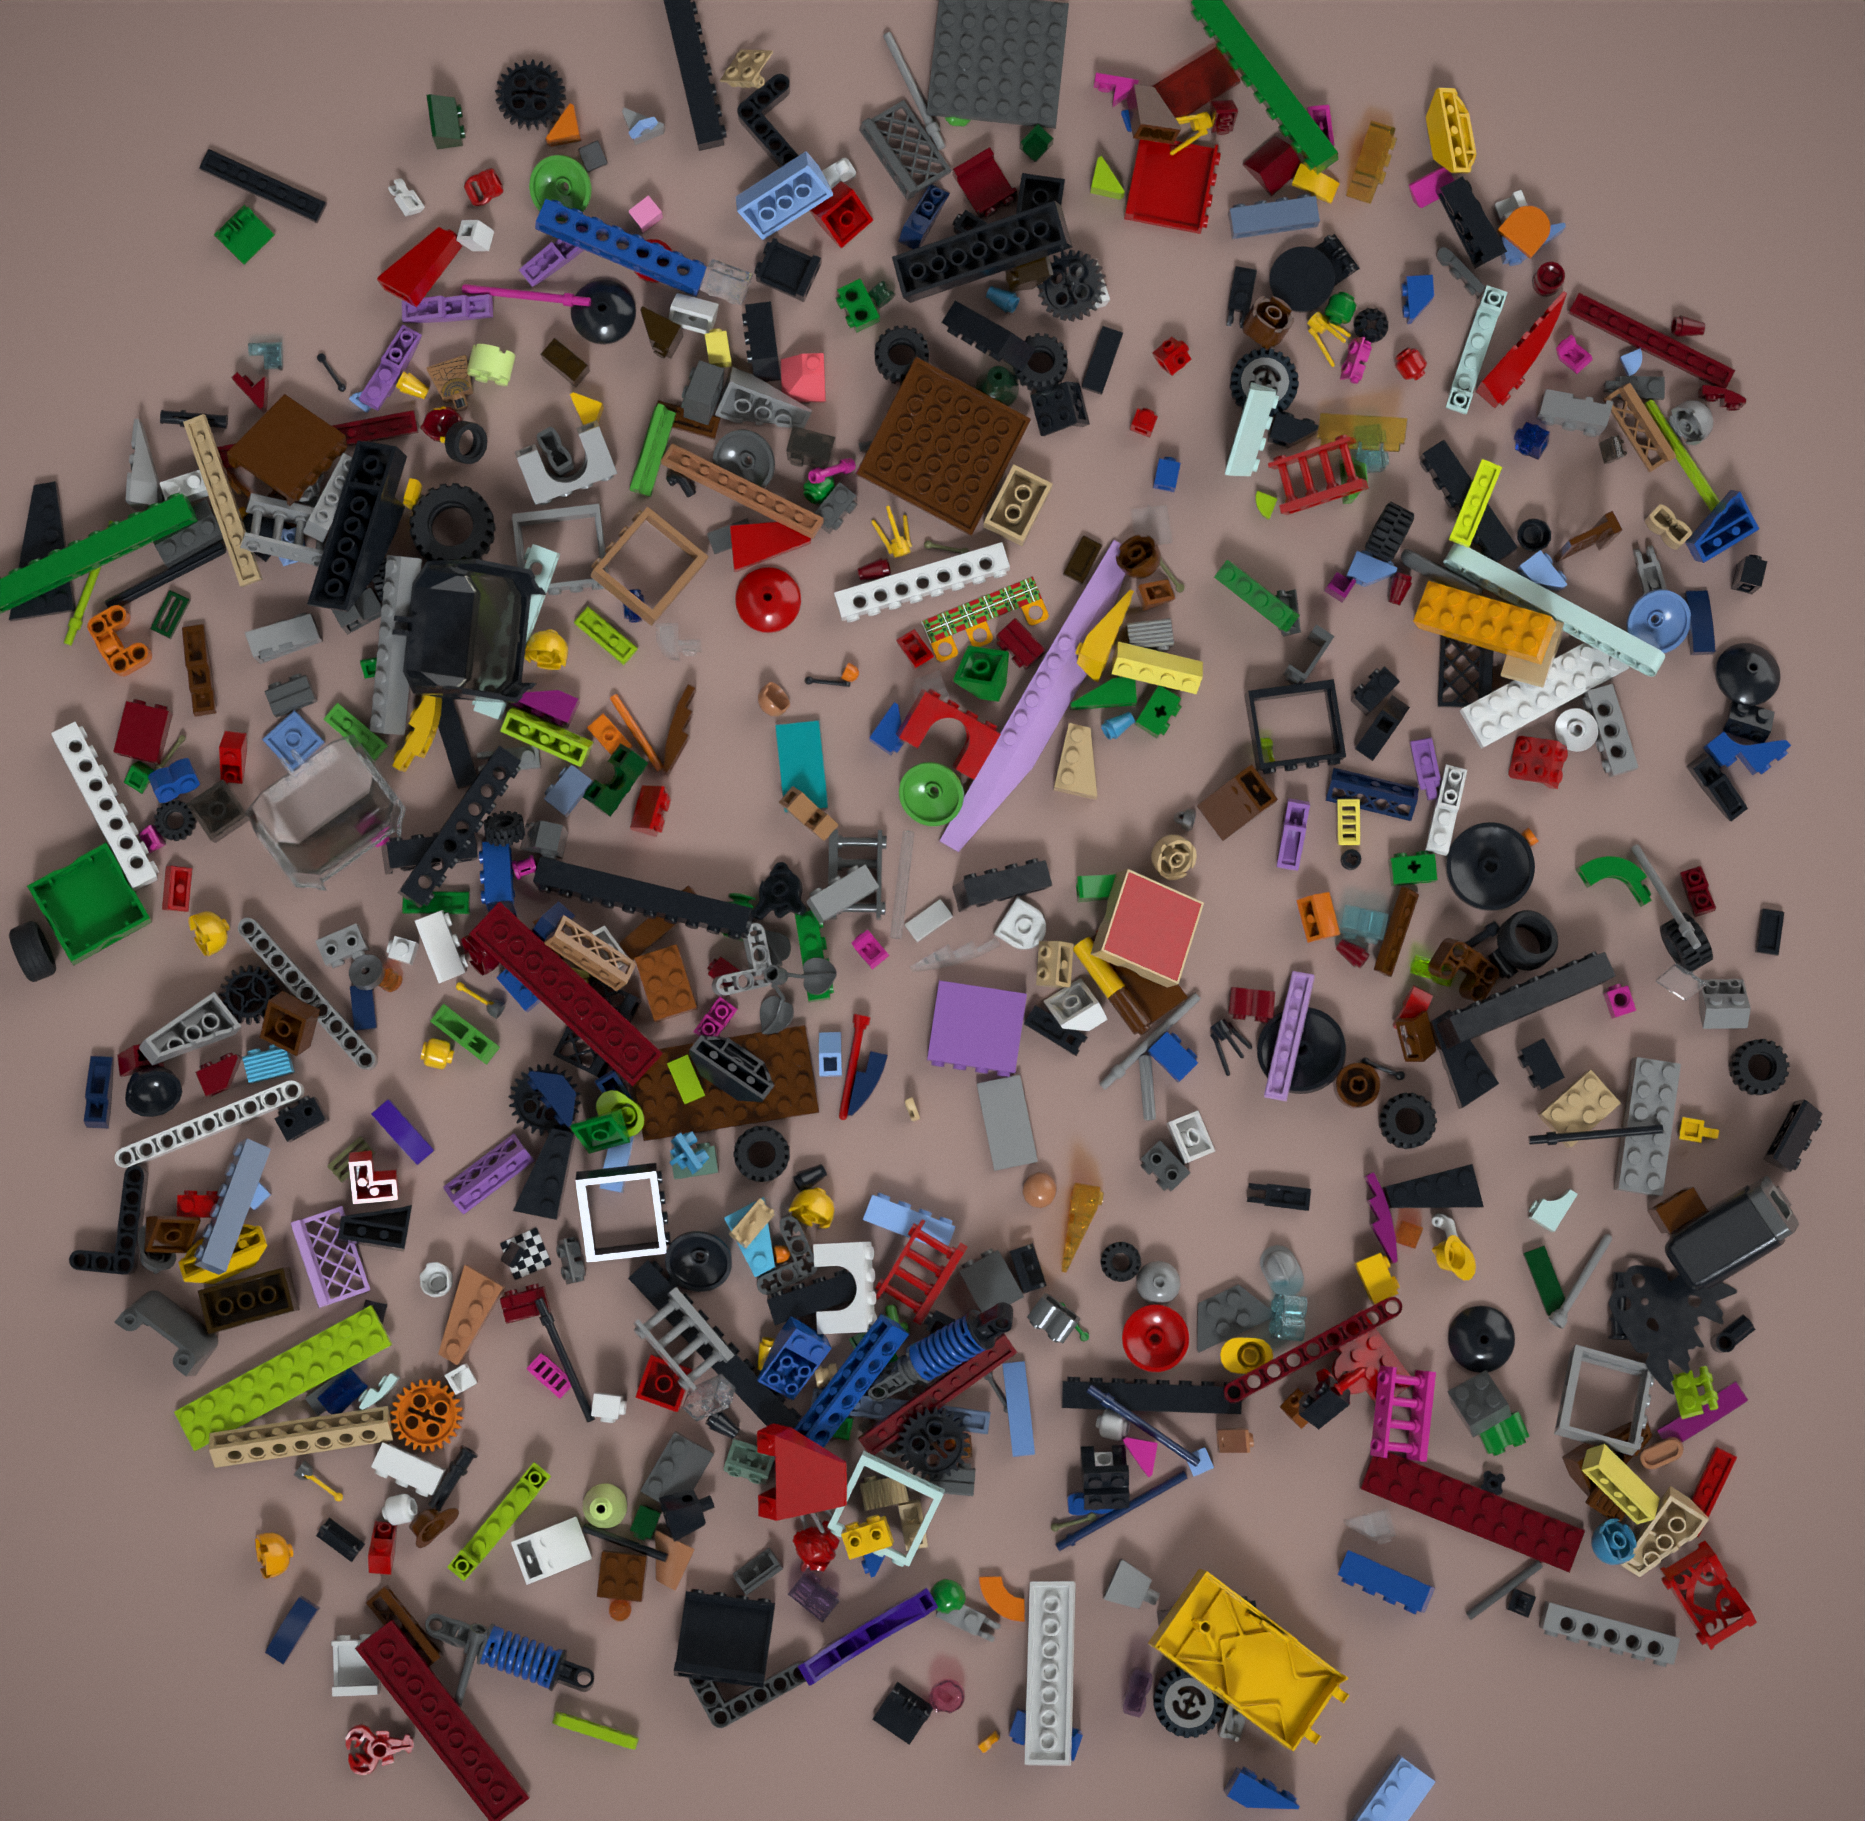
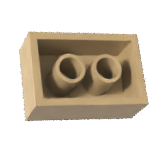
(1017, 505)
(1579, 1106)

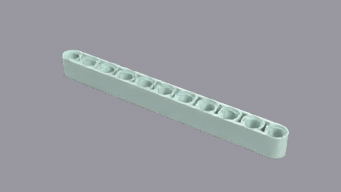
(1536, 598)

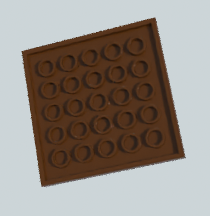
(943, 446)

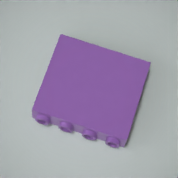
(976, 1028)

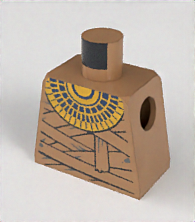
(452, 381)

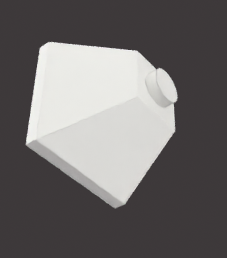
(1076, 1007)

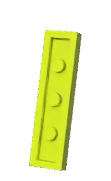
(1475, 503)

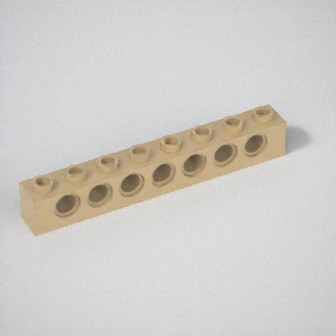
(301, 1436)

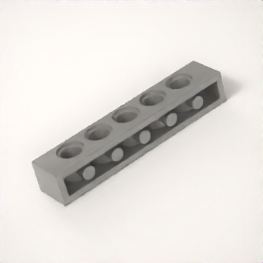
(1666, 1644)

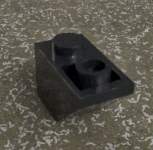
(1290, 431)

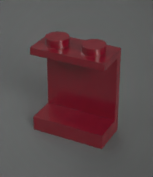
(984, 183)

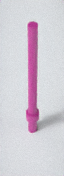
(567, 299)

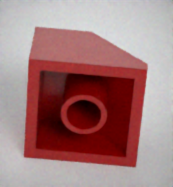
(842, 215)

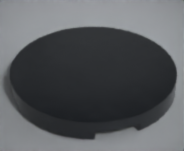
(1302, 278)

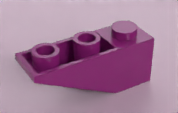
(552, 703)

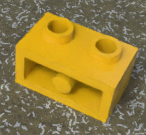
(1376, 1278)
(867, 1536)

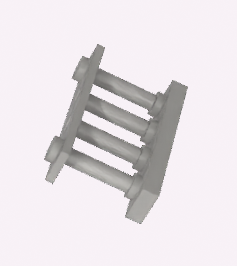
(280, 511)
(691, 1319)

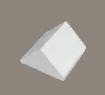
(1190, 1137)

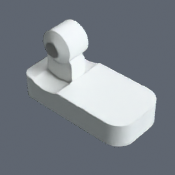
(838, 172)

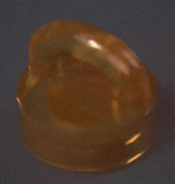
(391, 980)
(620, 1610)

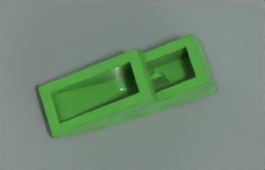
(465, 1034)

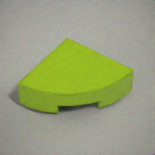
(1265, 504)

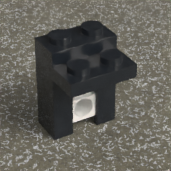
(1104, 1478)

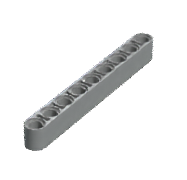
(298, 988)

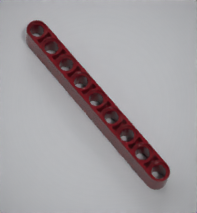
(1321, 1342)

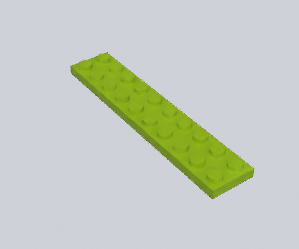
(284, 1377)

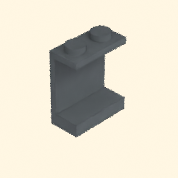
(1320, 638)

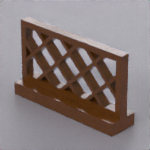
(1601, 534)

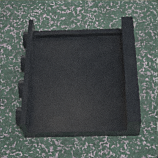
(724, 1638)

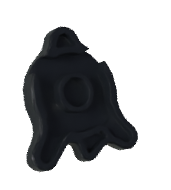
(780, 894)

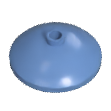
(1671, 619)

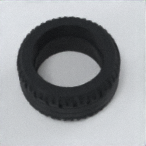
(32, 951)
(1513, 951)

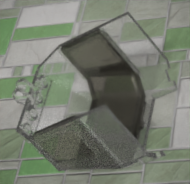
(326, 812)

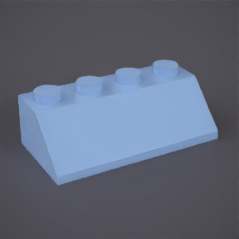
(783, 195)
(1396, 1793)

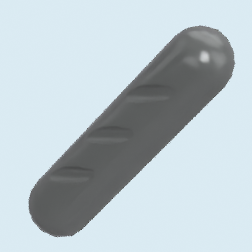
(1438, 573)

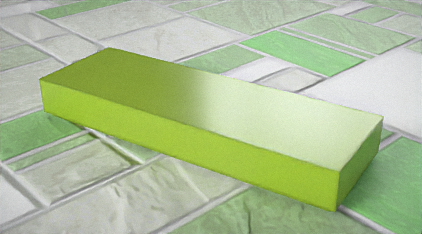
(605, 635)

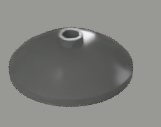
(733, 451)

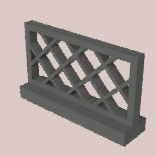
(891, 161)

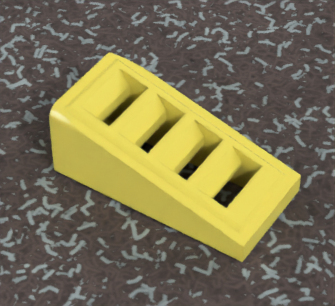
(1356, 822)

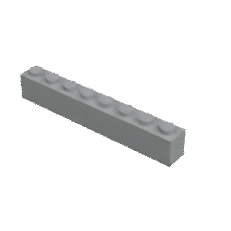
(390, 684)

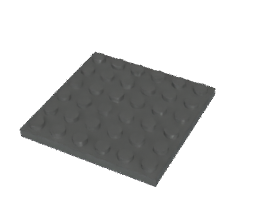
(998, 61)

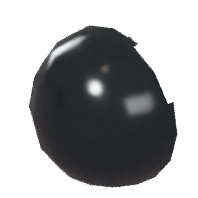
(152, 1091)

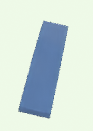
(1018, 1409)

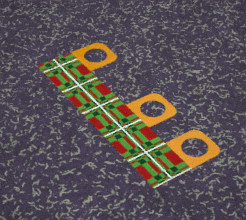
(977, 612)

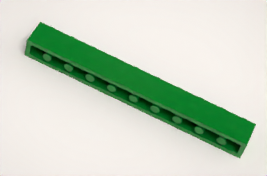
(1266, 84)
(95, 551)

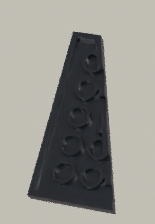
(42, 535)

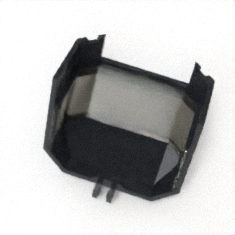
(468, 630)

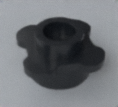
(1498, 1479)

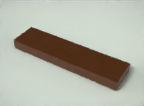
(1396, 931)

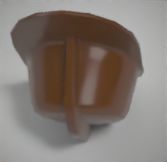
(430, 1524)

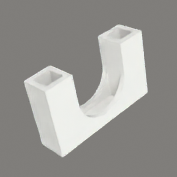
(858, 1260)

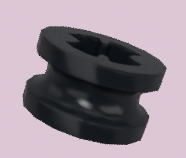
(1354, 853)

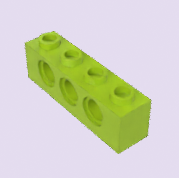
(547, 736)

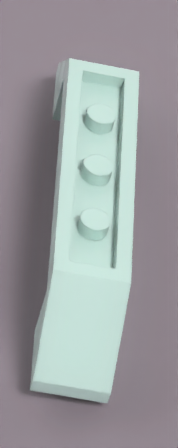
(1475, 349)

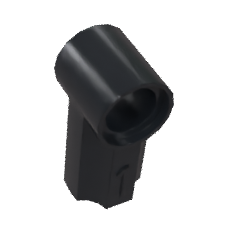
(1733, 1333)

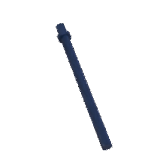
(1115, 1514)

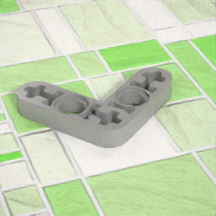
(755, 967)

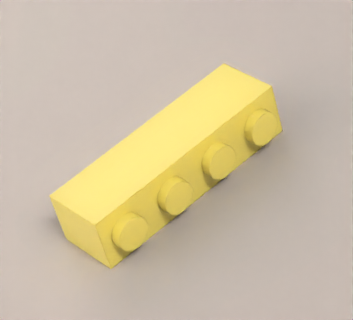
(1157, 667)
(1620, 1484)

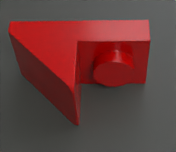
(914, 648)

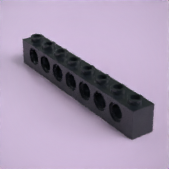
(499, 759)

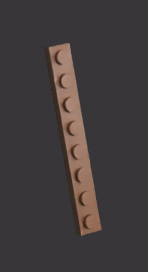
(742, 491)

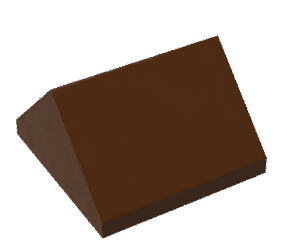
(170, 1233)

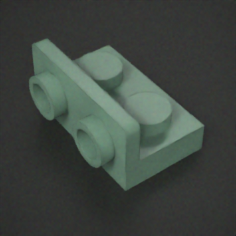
(747, 1463)

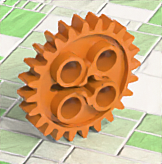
(421, 1435)

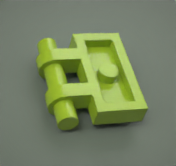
(1687, 1393)

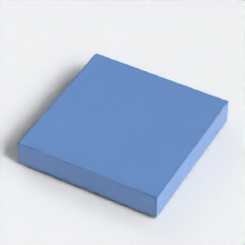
(293, 734)

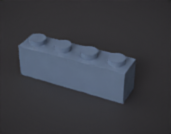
(1274, 216)

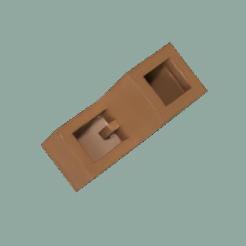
(808, 813)

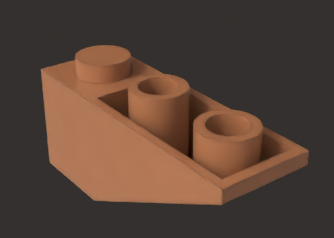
(1234, 1440)

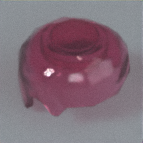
(947, 1696)

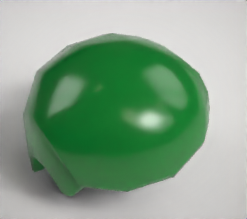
(948, 1595)

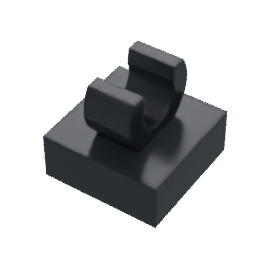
(1521, 1602)

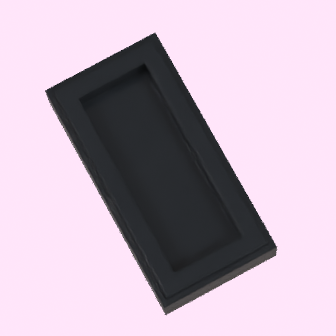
(1769, 932)

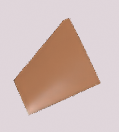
(671, 1571)

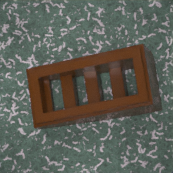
(1605, 1505)

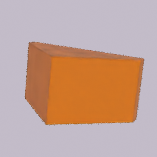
(565, 129)

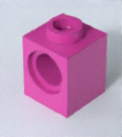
(1628, 1005)

